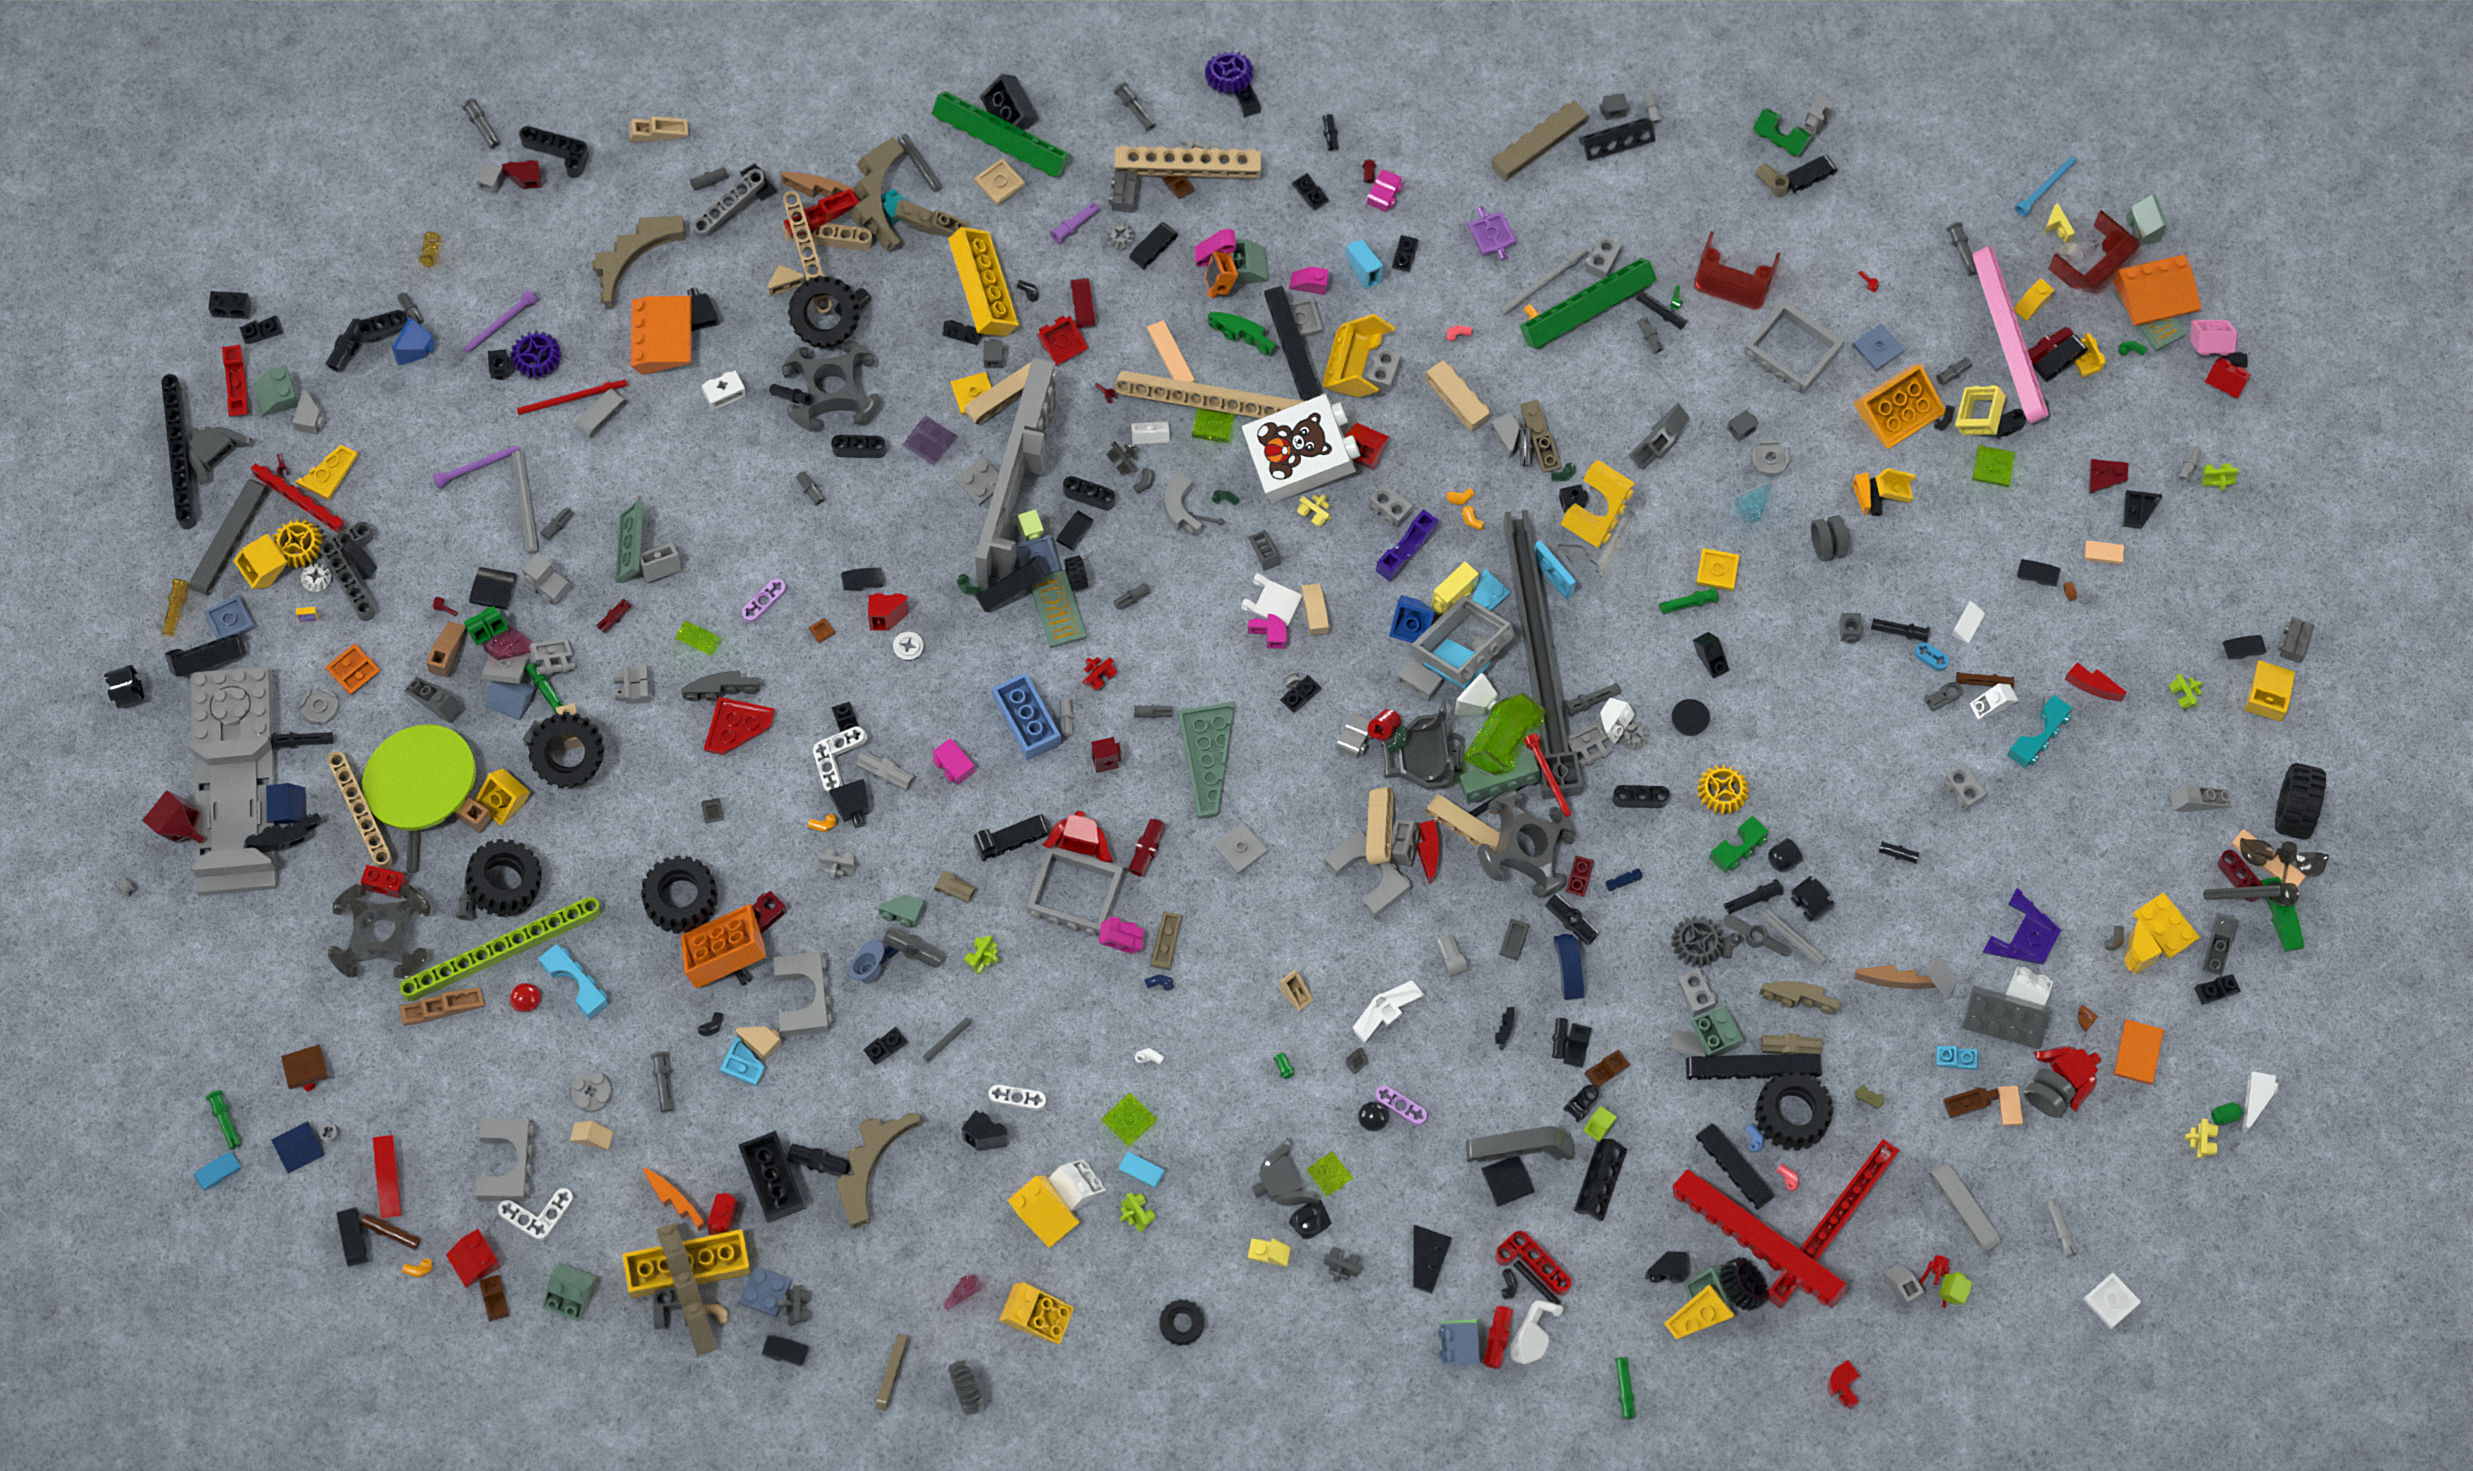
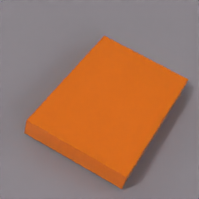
(2138, 1052)

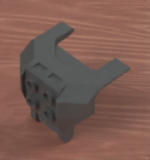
(1425, 754)

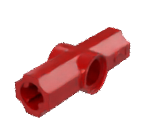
(1498, 1337)

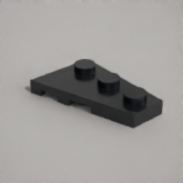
(1428, 1257)

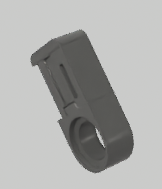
(1942, 697)
(1456, 752)

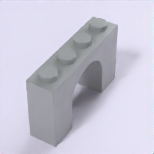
(1392, 886)
(814, 1017)
(514, 1184)

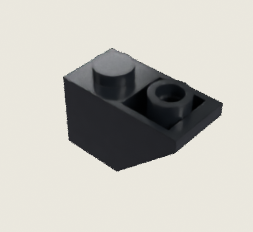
(1711, 654)
(1670, 1267)

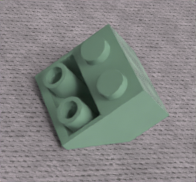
(1249, 262)
(1717, 1032)
(568, 1291)

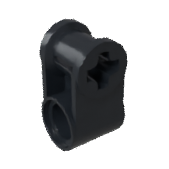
(2008, 425)
(1580, 1105)

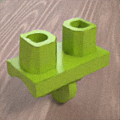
(2219, 477)
(2189, 699)
(984, 956)
(1133, 1212)

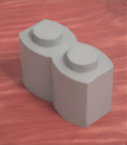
(1354, 736)

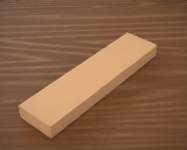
(1169, 352)
(2275, 866)

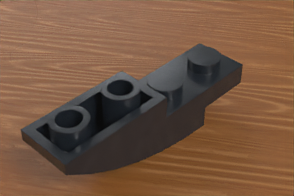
(275, 838)

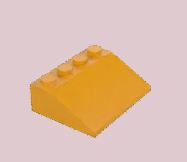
(1900, 405)

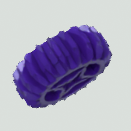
(1229, 72)
(522, 360)

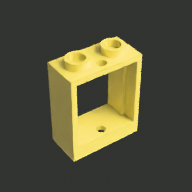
(1980, 426)
(1459, 583)

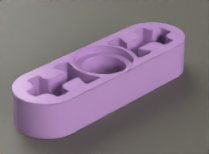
(763, 593)
(1416, 1108)

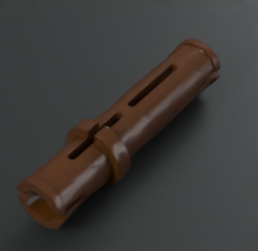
(1983, 680)
(389, 1231)

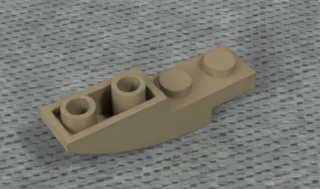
(928, 221)
(1540, 438)
(1791, 992)

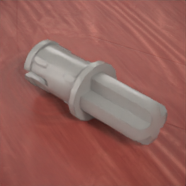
(1651, 107)
(2190, 464)
(1065, 717)

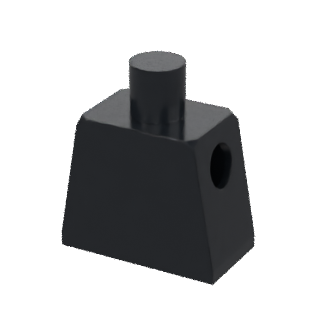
(702, 311)
(851, 802)

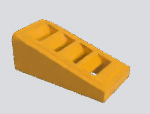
(1862, 489)

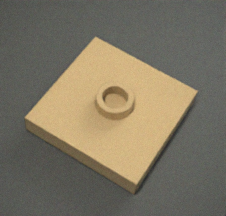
(999, 181)

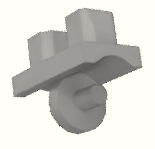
(836, 865)

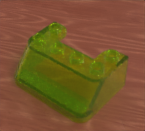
(1502, 733)

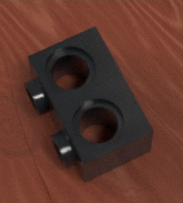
(229, 305)

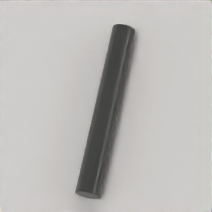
(947, 1039)

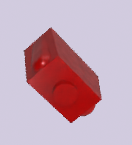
(722, 1214)

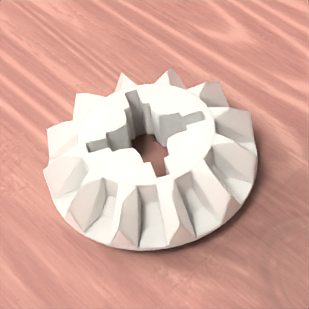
(320, 583)
(903, 639)

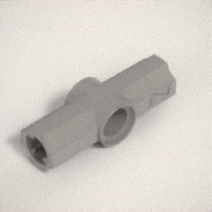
(884, 770)

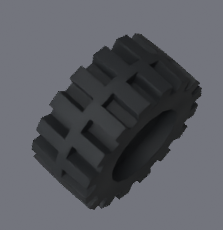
(1076, 573)

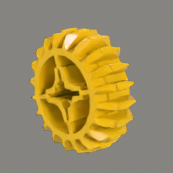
(308, 533)
(1734, 800)

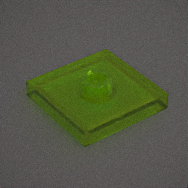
(1212, 425)
(1993, 466)
(1129, 1120)

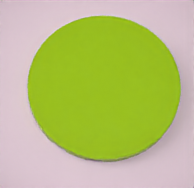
(418, 777)

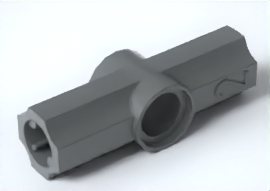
(922, 951)

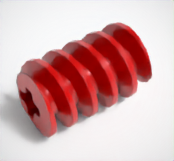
(1384, 724)

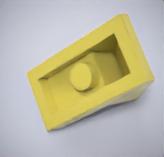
(2059, 221)
(1269, 1252)

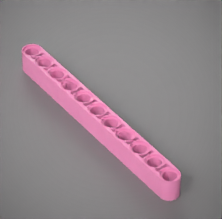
(2010, 334)

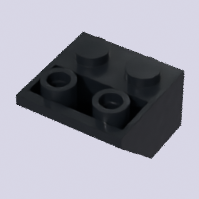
(983, 1133)

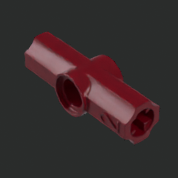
(2048, 343)
(1146, 847)

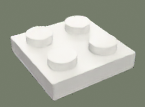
(2112, 1300)

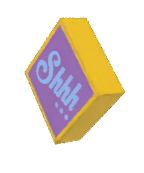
(307, 614)

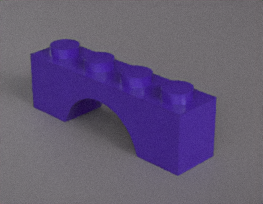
(1396, 558)

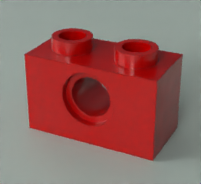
(383, 881)

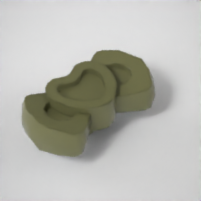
(1869, 1097)

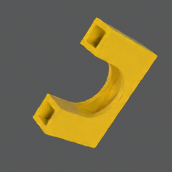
(1616, 490)

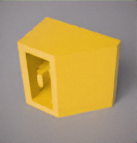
(260, 562)

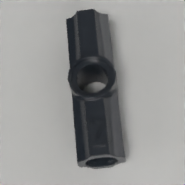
(344, 347)
(1580, 928)
(818, 1160)

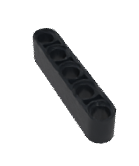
(1735, 1165)

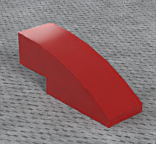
(2095, 684)
(1428, 848)

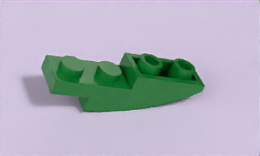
(1236, 327)
(2285, 922)

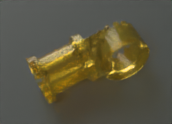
(429, 249)

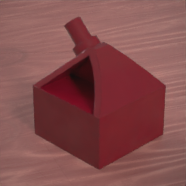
(174, 818)

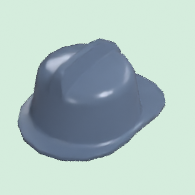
(867, 962)

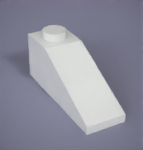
(2259, 1092)

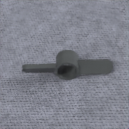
(1745, 929)

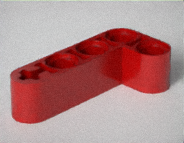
(1535, 1265)

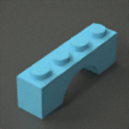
(557, 964)

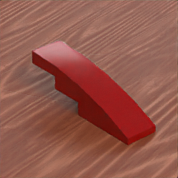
(825, 211)
(387, 1176)

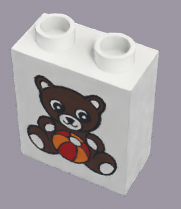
(1301, 447)

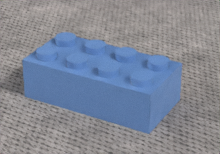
(1026, 716)

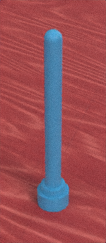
(2024, 206)

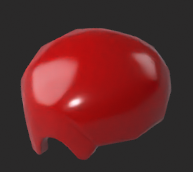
(525, 997)

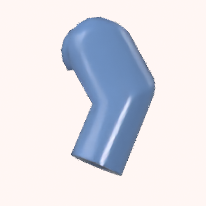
(1757, 1138)

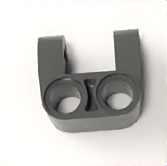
(659, 1309)

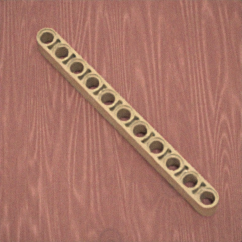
(1206, 393)

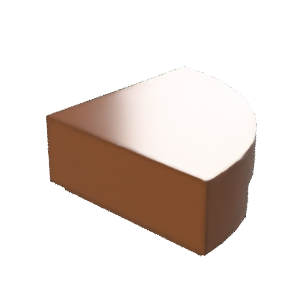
(2086, 1018)

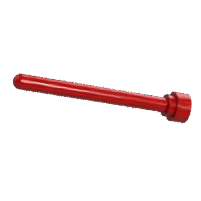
(1533, 743)

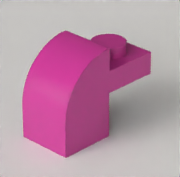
(1273, 627)

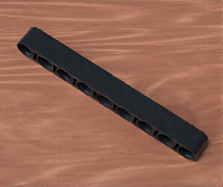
(178, 459)

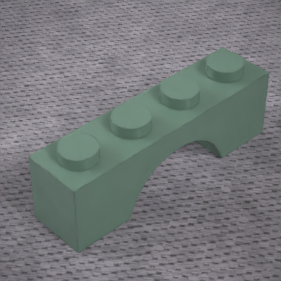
(1479, 786)

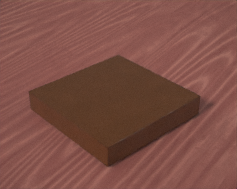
(304, 1067)

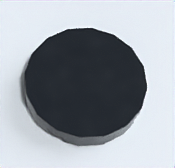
(1690, 717)

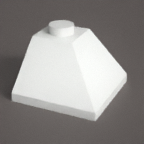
(1477, 698)

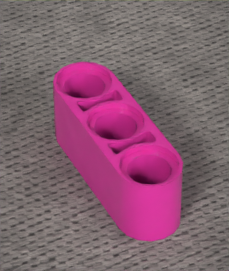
(1222, 241)

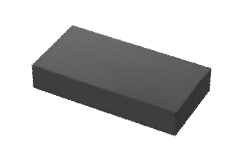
(1514, 939)

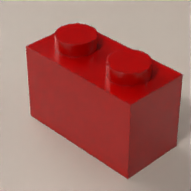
(2227, 377)

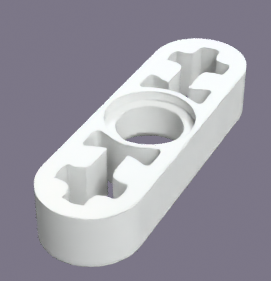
(1012, 1090)

